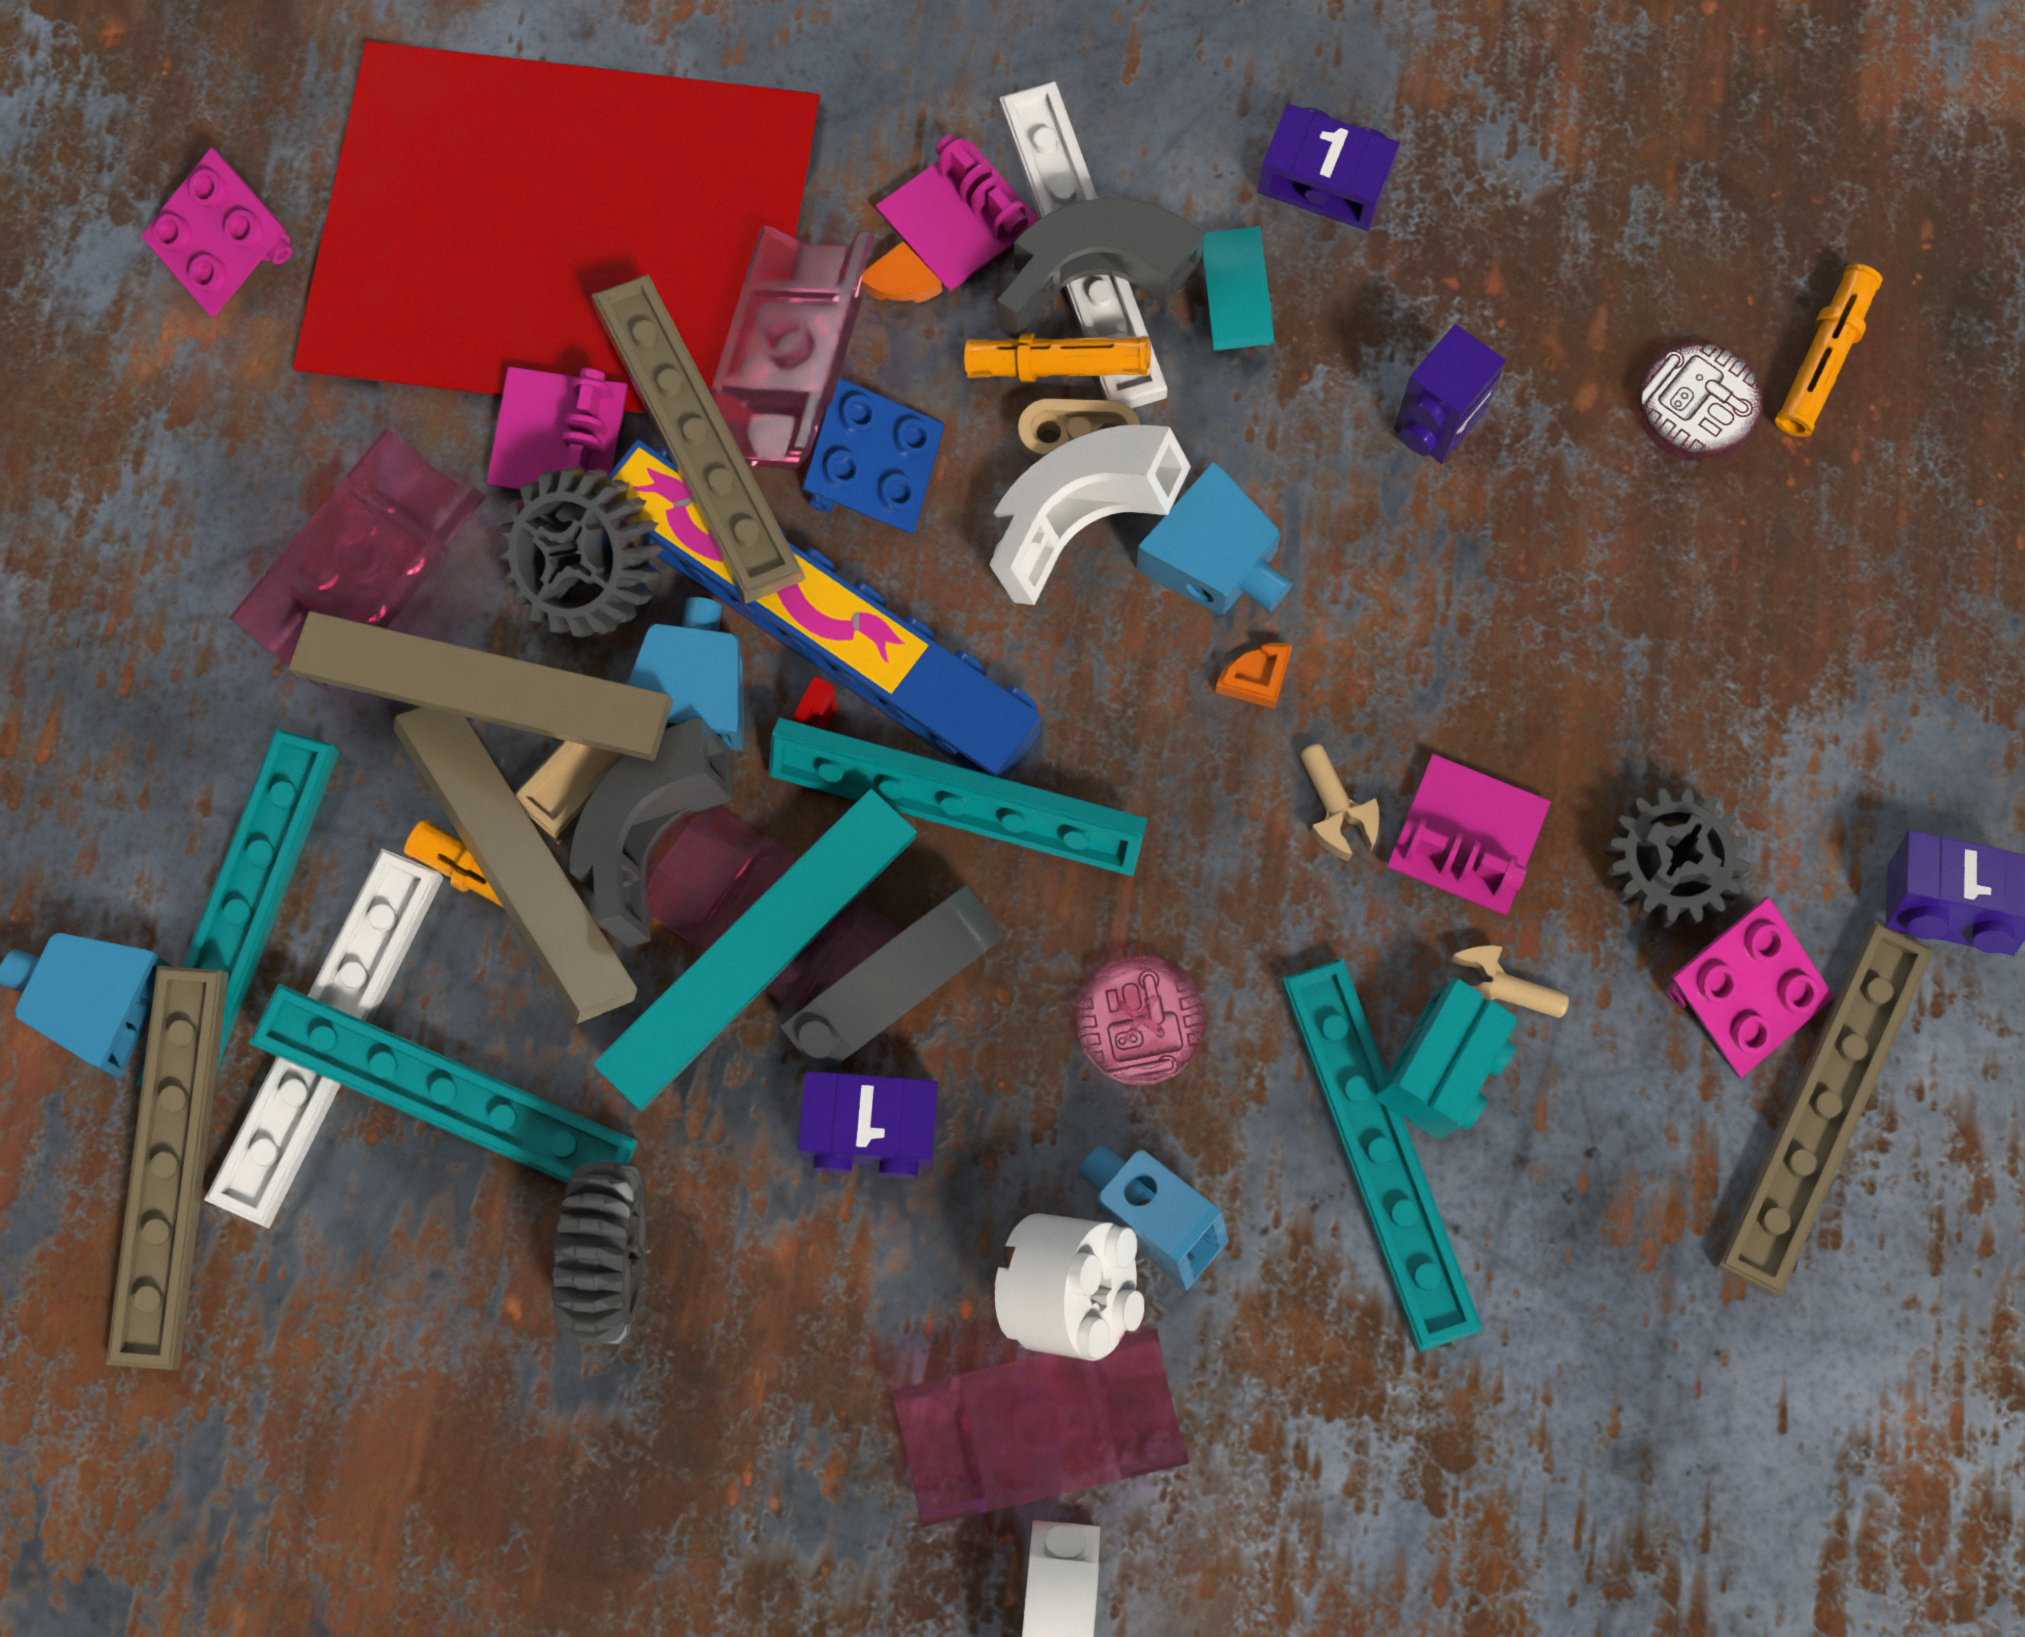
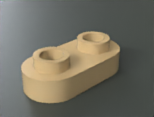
(1069, 420)

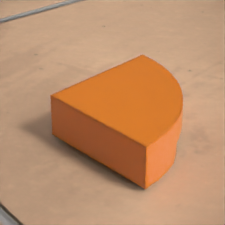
(900, 277)
(1256, 675)

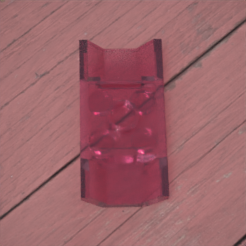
(788, 344)
(360, 549)
(722, 870)
(1038, 1429)

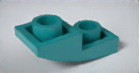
(1237, 288)

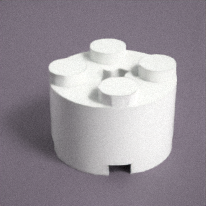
(1069, 1286)

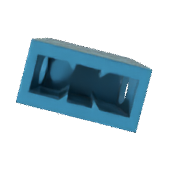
(1215, 547)
(697, 670)
(85, 996)
(1175, 1229)

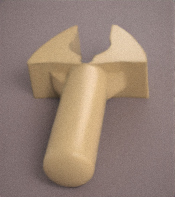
(1337, 806)
(1508, 987)

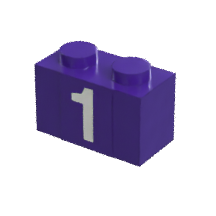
(1328, 166)
(1448, 394)
(1957, 893)
(868, 1123)

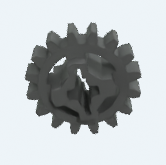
(1699, 867)

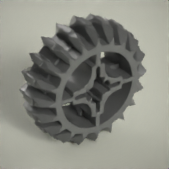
(610, 543)
(600, 1253)

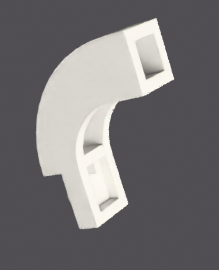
(1075, 485)
(1062, 1580)

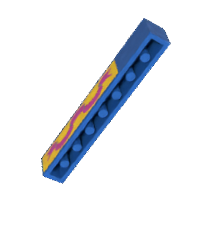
(847, 634)

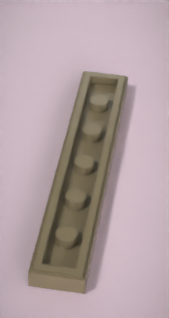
(697, 439)
(482, 685)
(516, 862)
(1824, 1110)
(167, 1168)

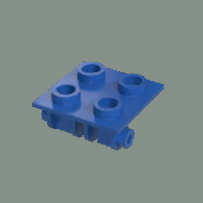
(872, 457)

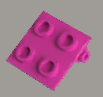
(957, 213)
(215, 233)
(555, 424)
(1469, 835)
(1751, 987)

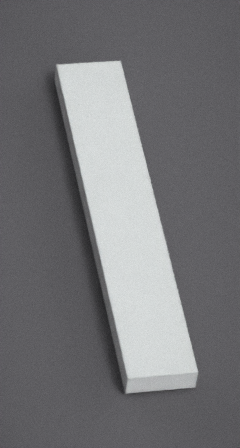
(1060, 178)
(353, 981)

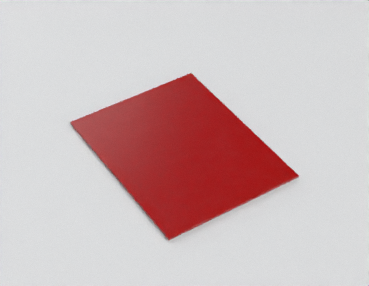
(511, 190)

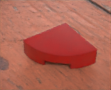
(817, 705)

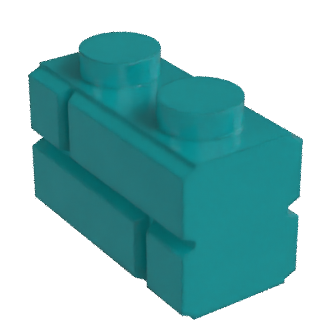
(1449, 1059)

